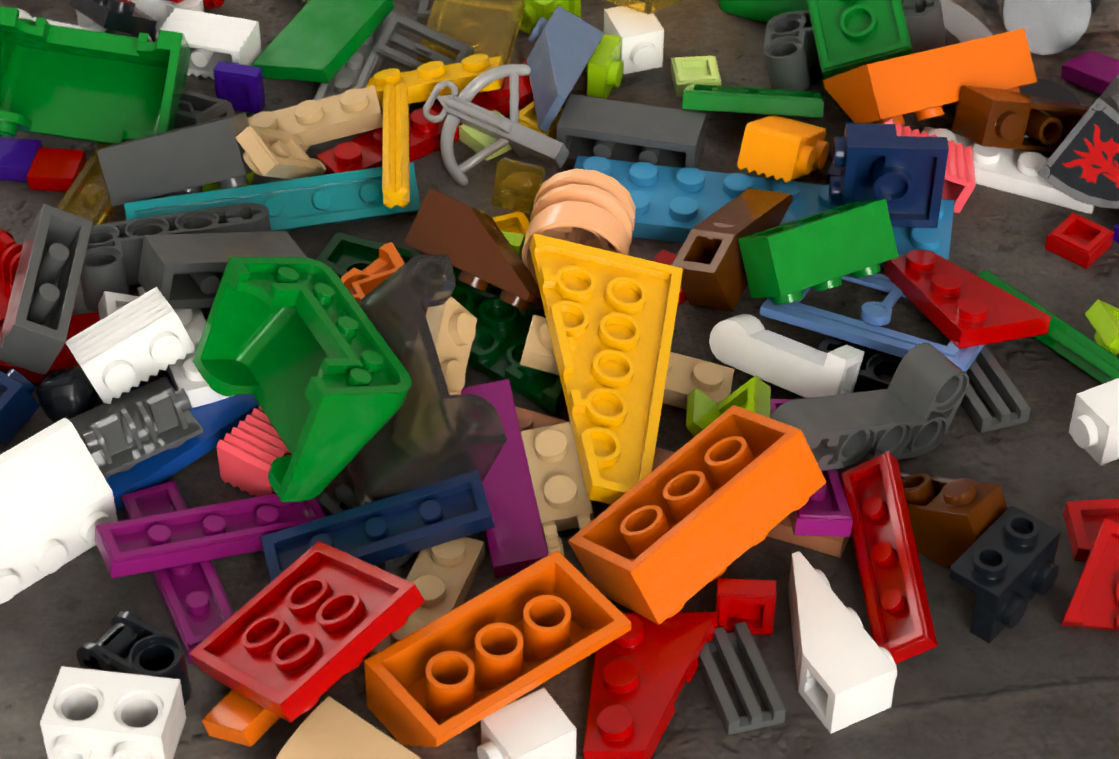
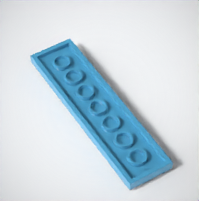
(677, 199)

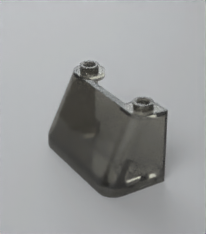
(433, 431)

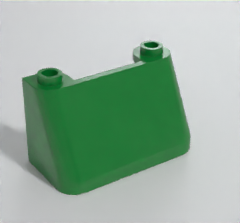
(88, 81)
(308, 360)

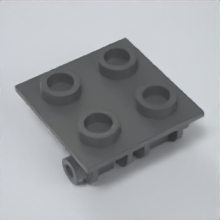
(137, 426)

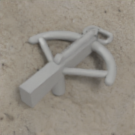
(507, 131)

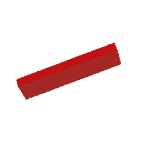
(888, 558)

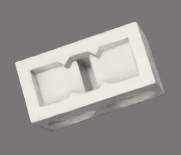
(112, 716)

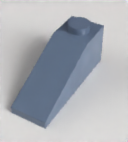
(558, 60)

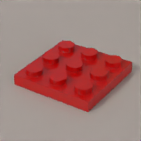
(306, 630)

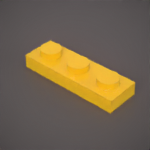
(425, 78)

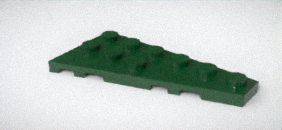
(499, 326)

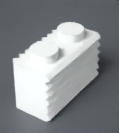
(215, 39)
(131, 345)

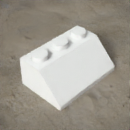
(48, 505)

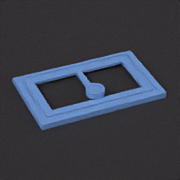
(869, 330)

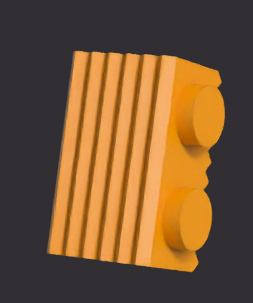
(782, 148)

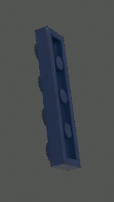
(389, 525)

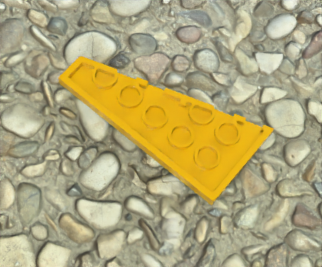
(612, 351)

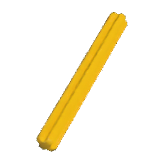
(395, 146)

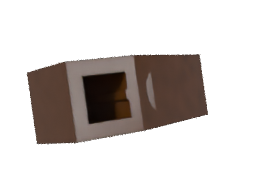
(1014, 119)
(473, 247)
(711, 253)
(950, 513)

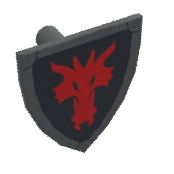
(1088, 159)

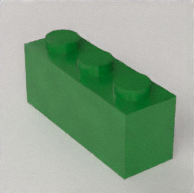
(818, 250)

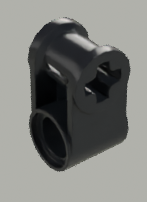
(136, 649)

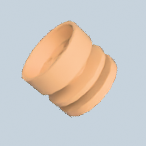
(584, 210)

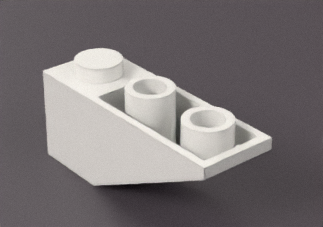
(836, 660)

